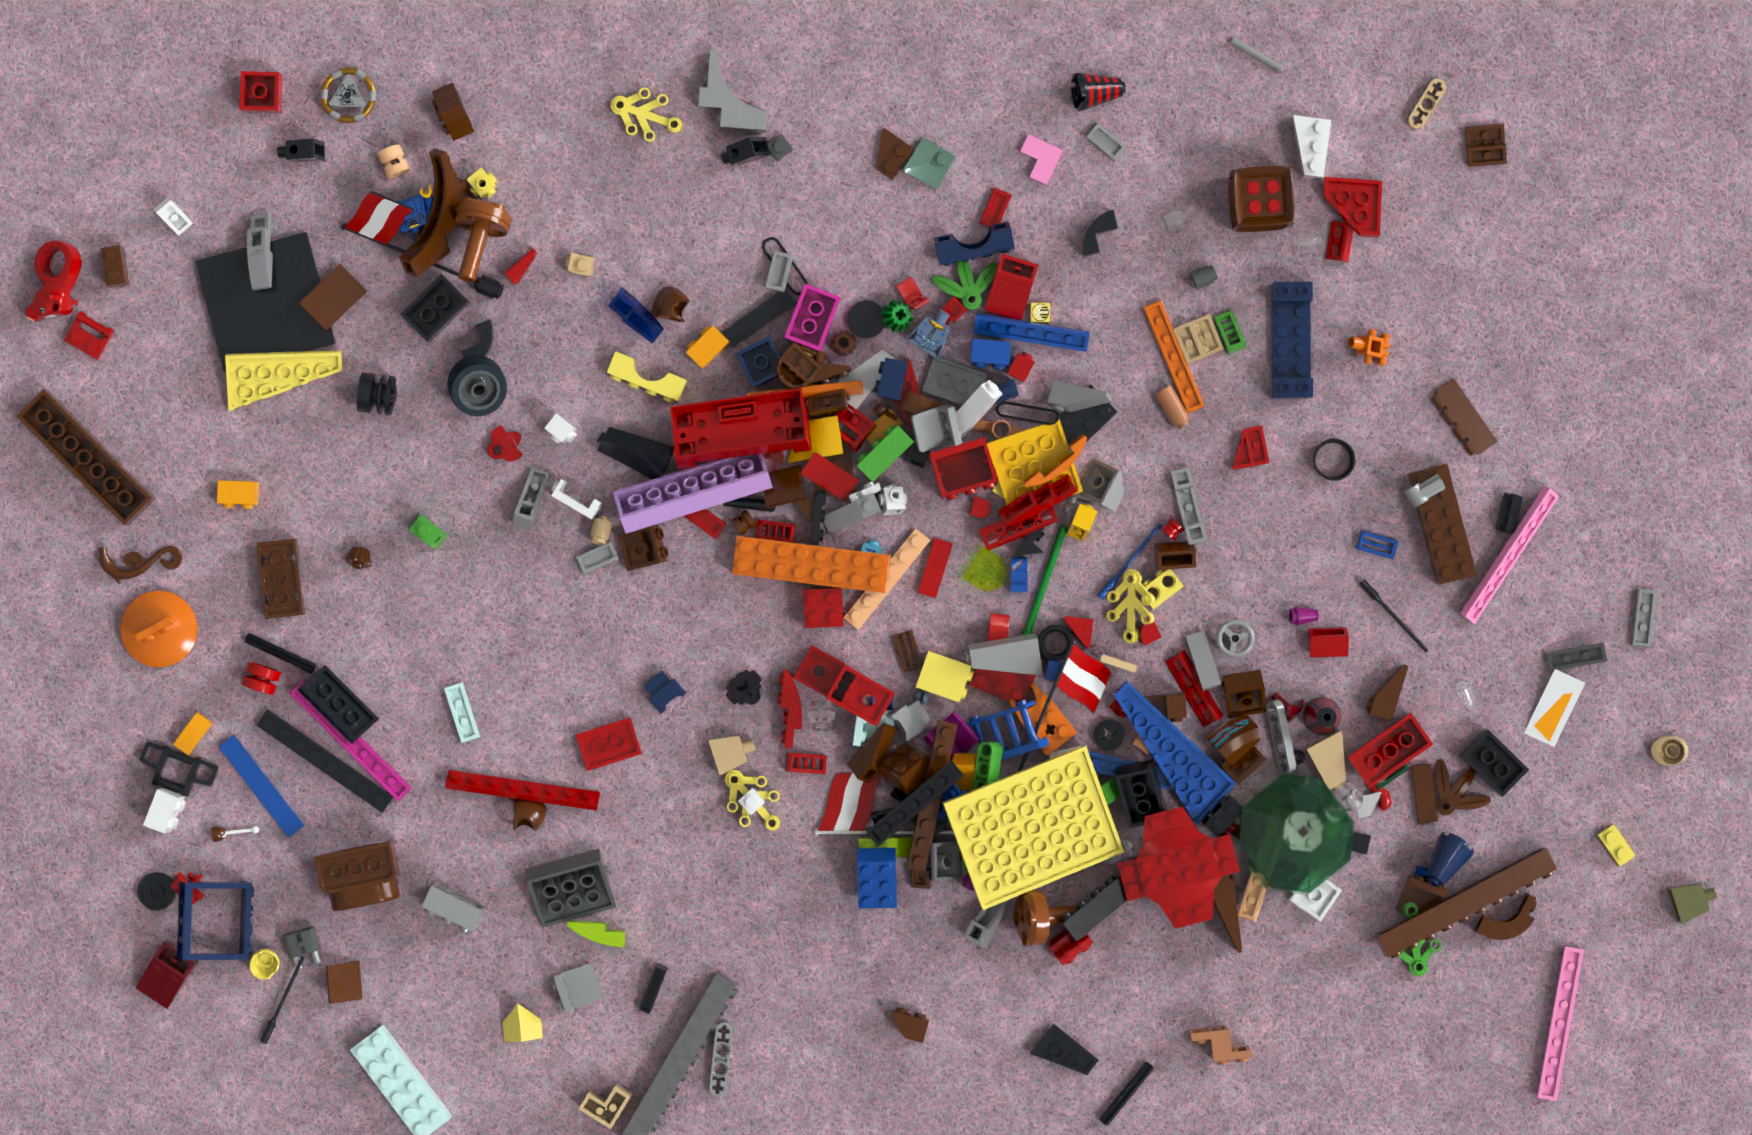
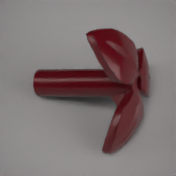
(1291, 710)

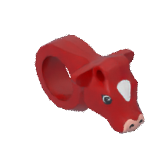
(54, 297)

